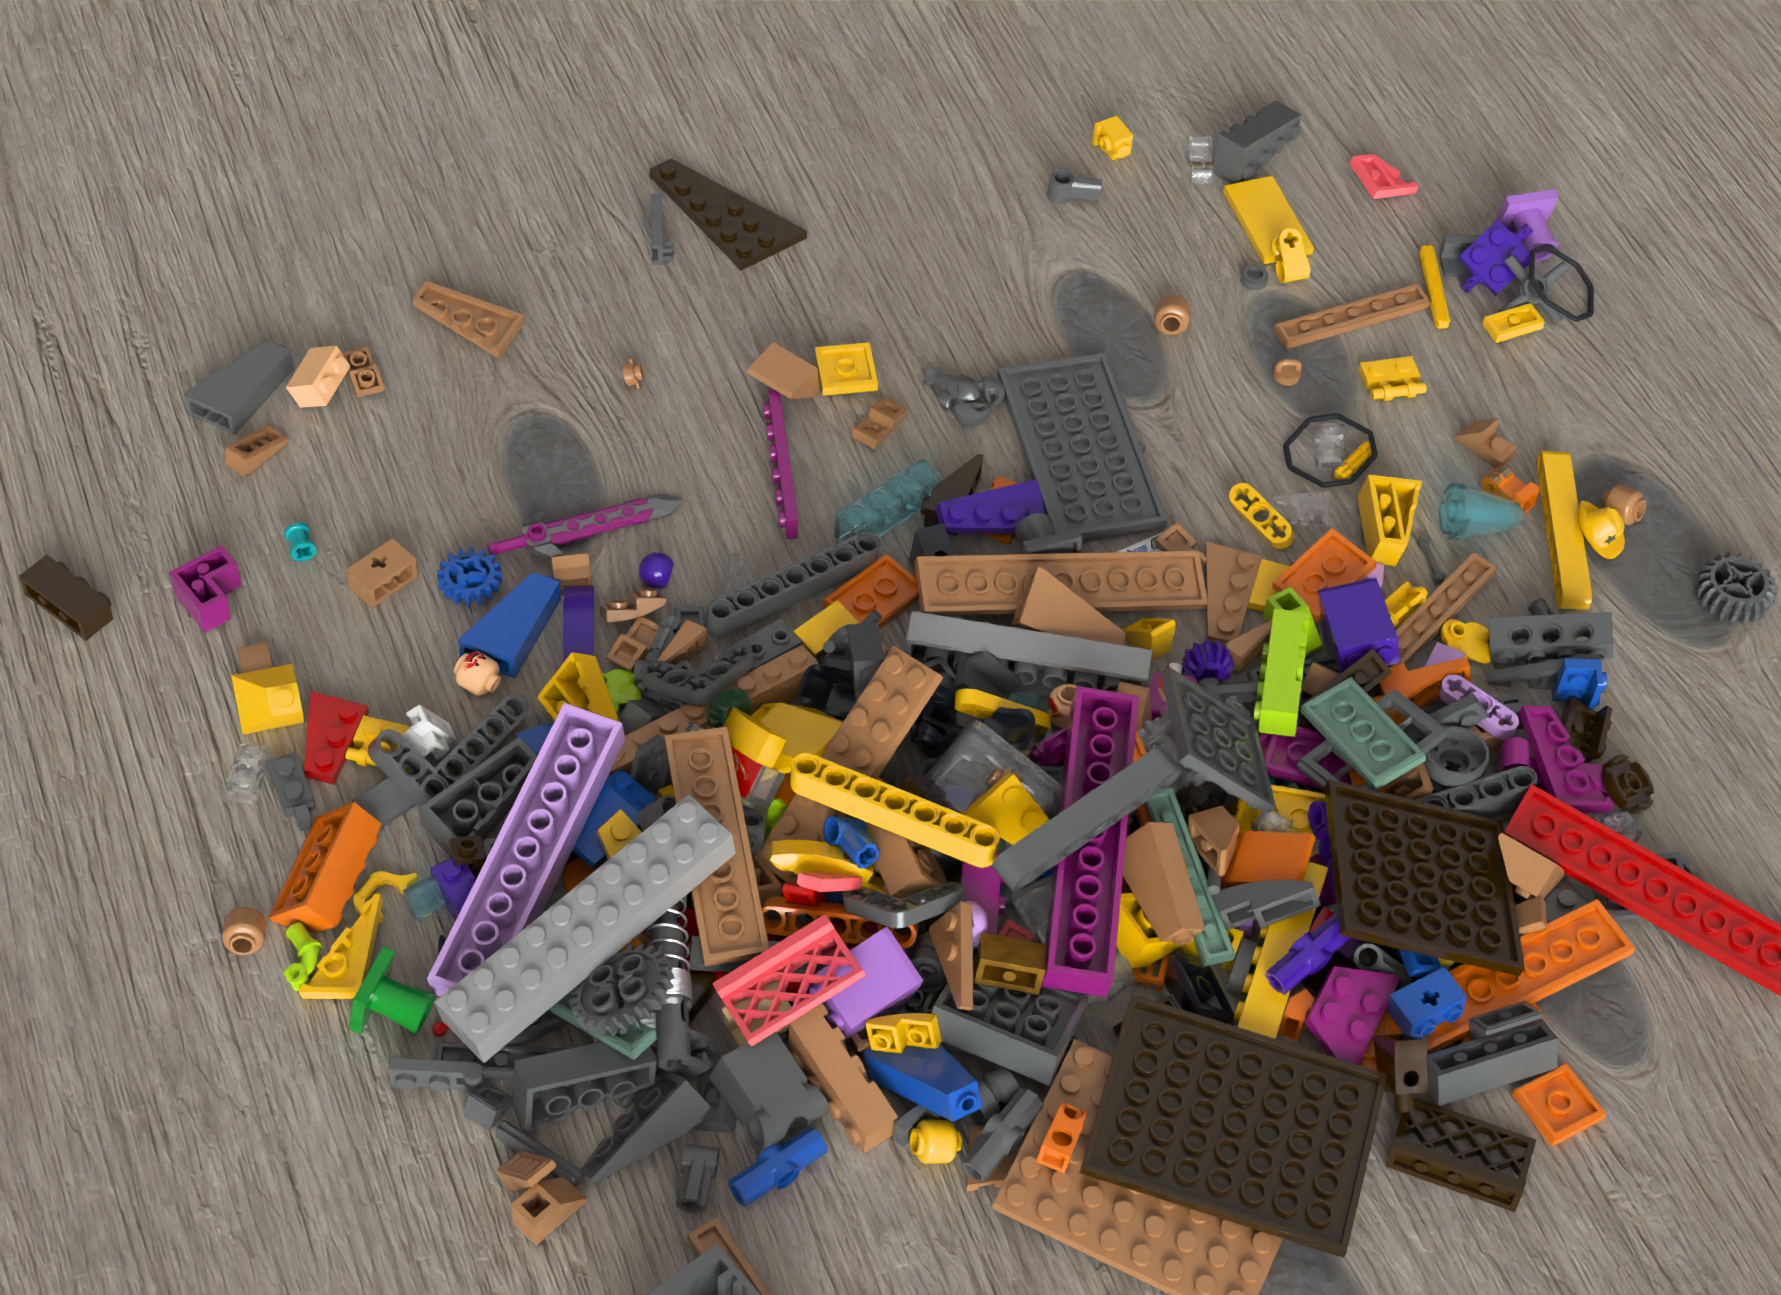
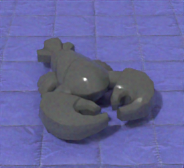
(963, 391)

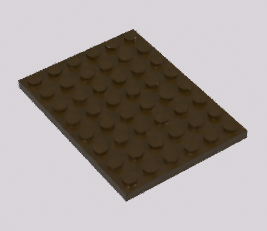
(1235, 1125)

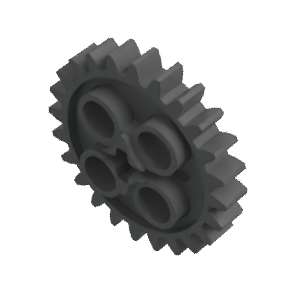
(642, 985)

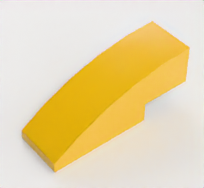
(753, 738)

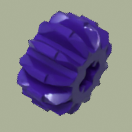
(1208, 661)

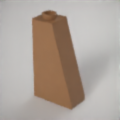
(1056, 609)
(1162, 883)

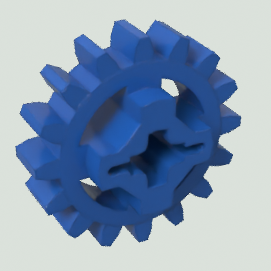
(469, 576)

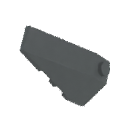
(659, 1117)

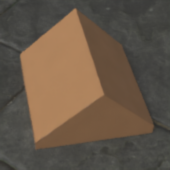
(786, 373)

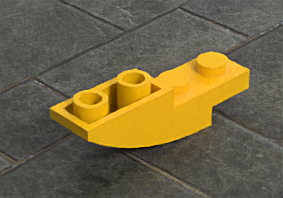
(818, 856)

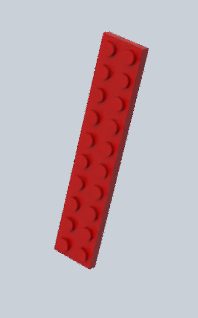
(1650, 886)

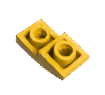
(897, 1031)

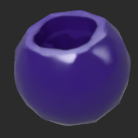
(656, 570)

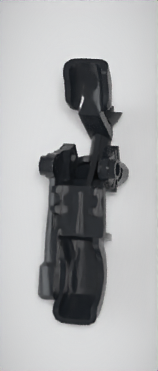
(935, 727)

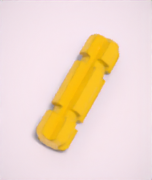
(1353, 462)

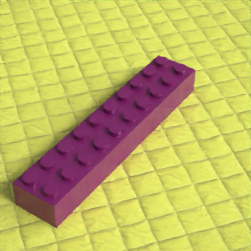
(1089, 880)

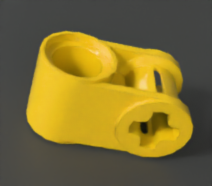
(1290, 259)

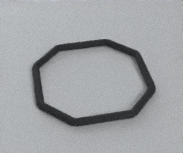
(1559, 309)
(1338, 482)

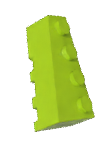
(1282, 673)

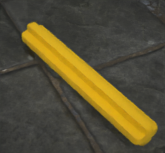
(1434, 287)

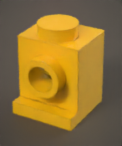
(1113, 137)

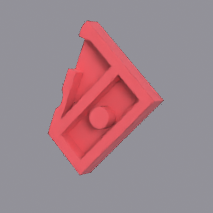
(1380, 178)

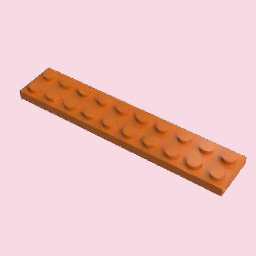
(1552, 960)

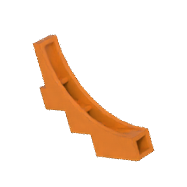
(1418, 686)

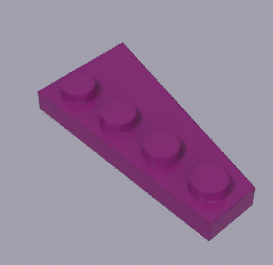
(1560, 763)

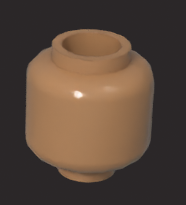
(1172, 315)
(1626, 501)
(244, 931)

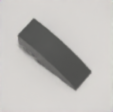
(1265, 901)

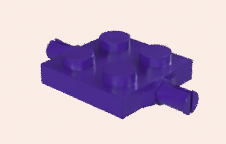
(1487, 257)

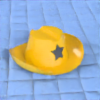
(1602, 529)

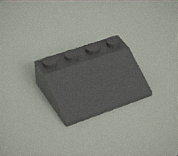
(1013, 1026)

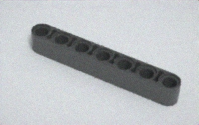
(791, 584)
(1085, 819)

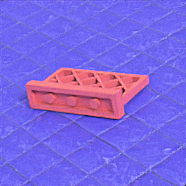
(778, 964)

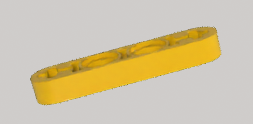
(984, 705)

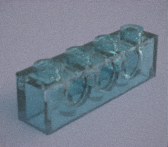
(888, 503)

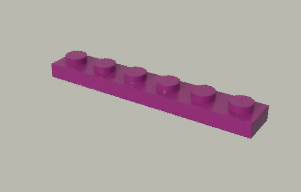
(782, 471)

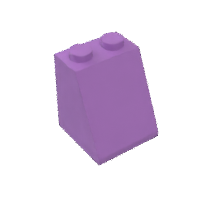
(885, 988)

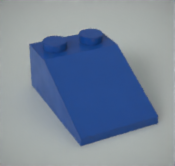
(617, 793)

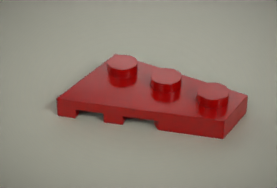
(329, 734)

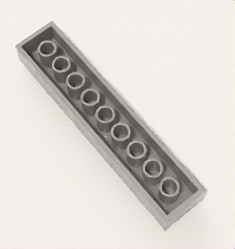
(585, 928)

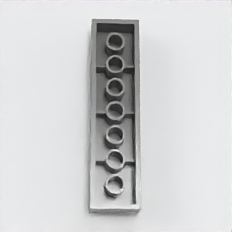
(1034, 657)

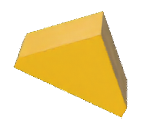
(1151, 634)

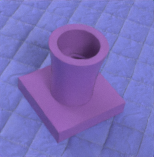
(1535, 211)

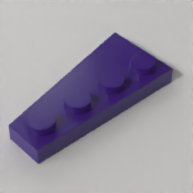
(991, 511)

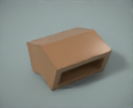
(572, 570)

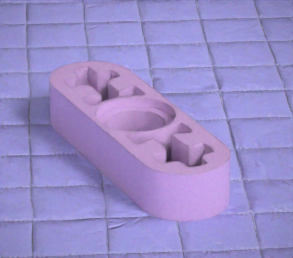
(1501, 712)

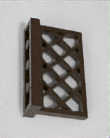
(1455, 1170)

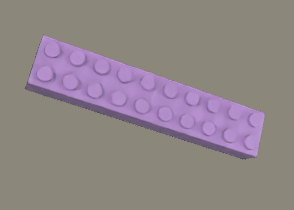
(532, 842)

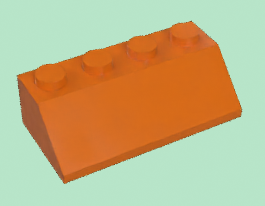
(326, 869)

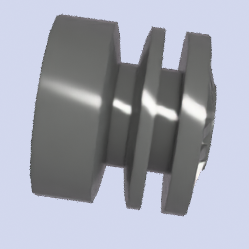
(1457, 759)

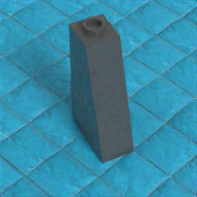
(240, 388)

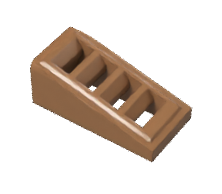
(243, 462)
(685, 644)
(1248, 646)
(524, 1170)

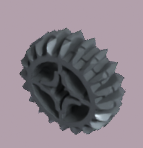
(1734, 595)

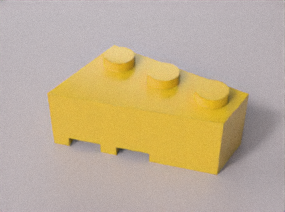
(1387, 515)
(580, 685)

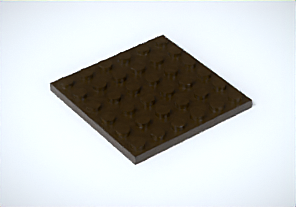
(1421, 878)

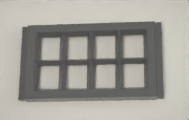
(1413, 714)

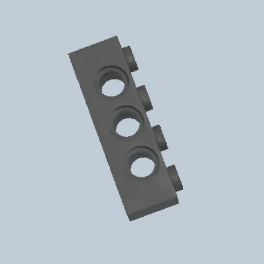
(1538, 628)

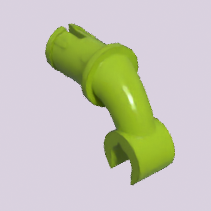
(308, 953)

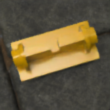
(1404, 602)

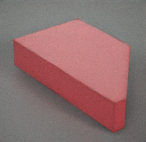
(828, 881)

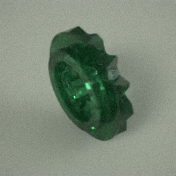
(729, 698)

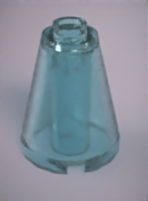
(1476, 512)

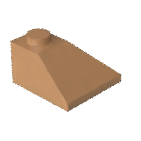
(1529, 870)

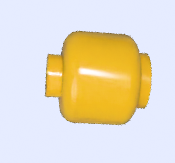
(935, 1141)

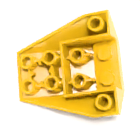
(802, 727)

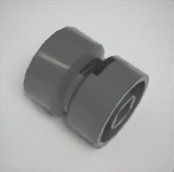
(927, 963)
(995, 1093)

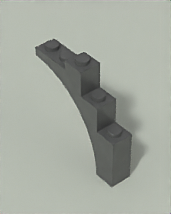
(865, 658)

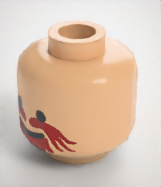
(477, 673)
(1060, 704)

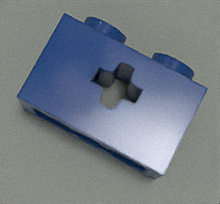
(1427, 1003)

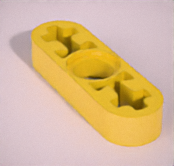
(1259, 503)

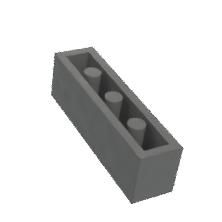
(1491, 1062)

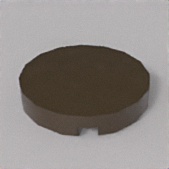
(1627, 784)

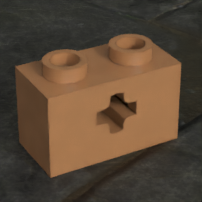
(381, 572)

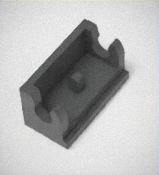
(651, 765)

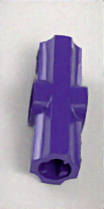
(1306, 956)

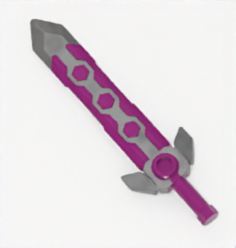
(543, 537)

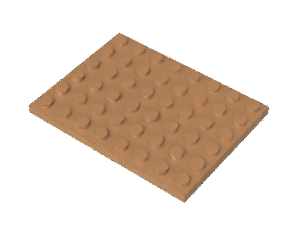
(1124, 1228)

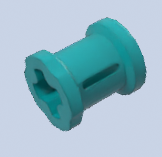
(301, 546)

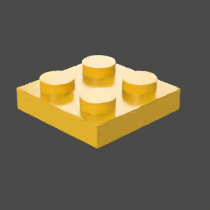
(846, 368)

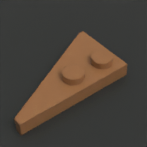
(954, 949)

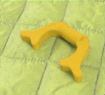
(378, 879)

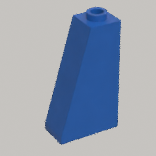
(514, 624)
(926, 1078)

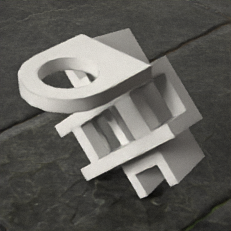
(428, 733)

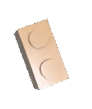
(318, 376)

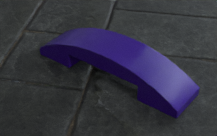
(578, 620)

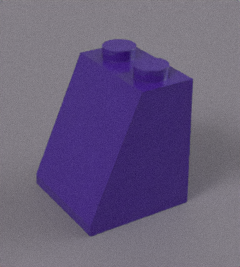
(1357, 622)

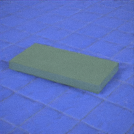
(1363, 733)

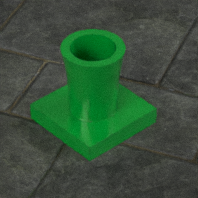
(389, 998)

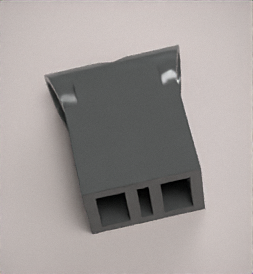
(767, 1091)

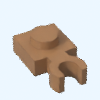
(1178, 539)

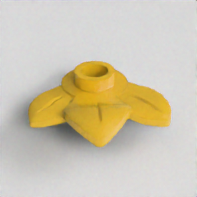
(1470, 639)

